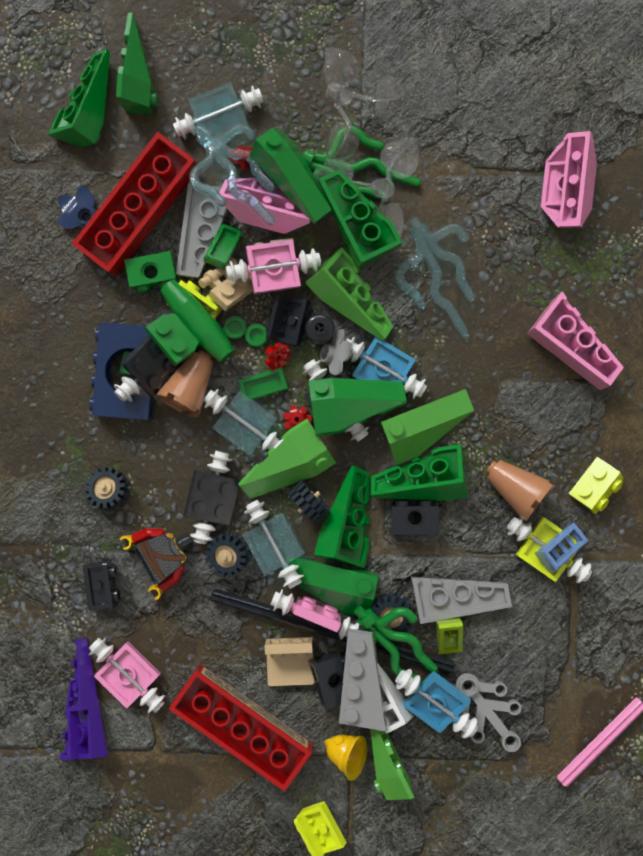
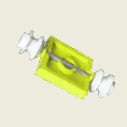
(536, 539)

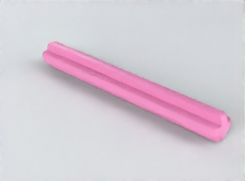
(601, 742)

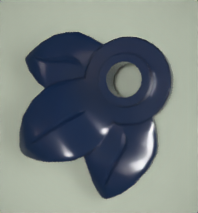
(75, 208)

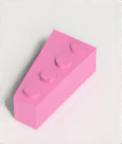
(574, 343)

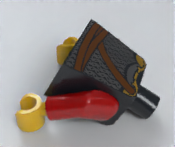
(160, 555)

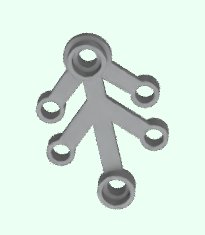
(486, 706)

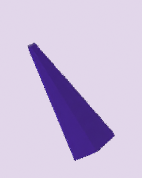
(85, 729)

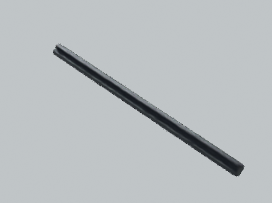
(265, 610)

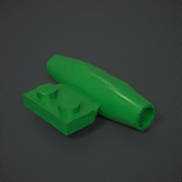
(187, 327)

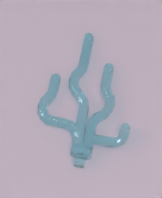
(219, 151)
(426, 245)

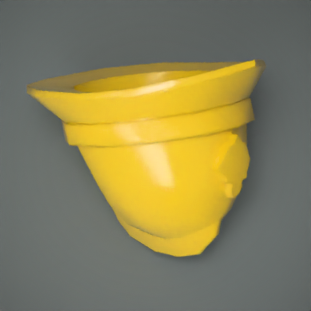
(347, 753)

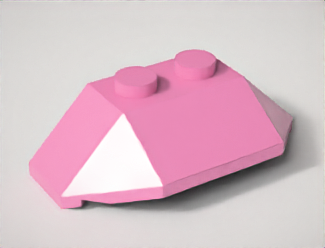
(570, 180)
(285, 212)

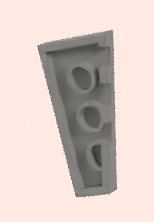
(199, 228)
(454, 598)
(361, 690)

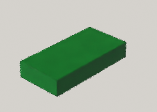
(223, 246)
(264, 384)

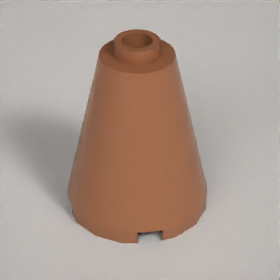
(188, 384)
(518, 487)

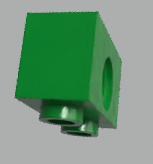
(138, 268)

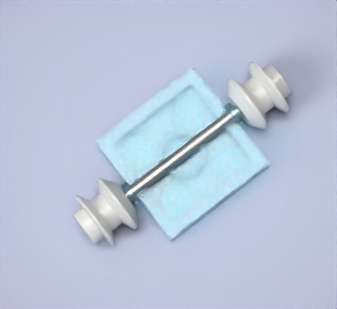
(218, 110)
(243, 421)
(274, 543)

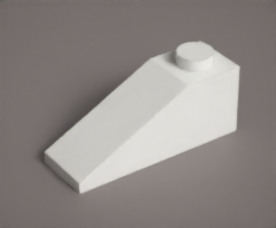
(394, 711)

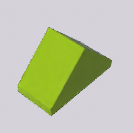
(450, 635)

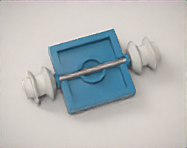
(385, 363)
(437, 702)

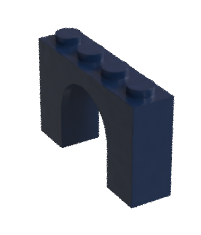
(113, 341)

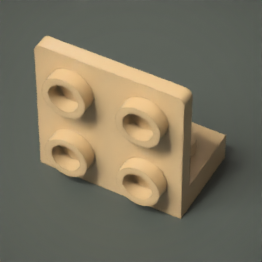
(289, 661)

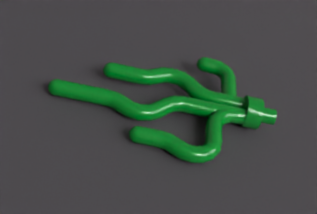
(316, 160)
(383, 633)

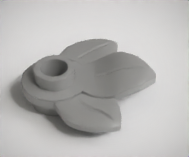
(336, 352)

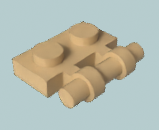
(224, 292)

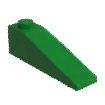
(134, 80)
(290, 172)
(361, 225)
(432, 477)
(344, 529)
(337, 584)

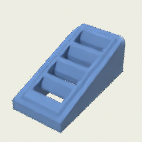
(554, 564)

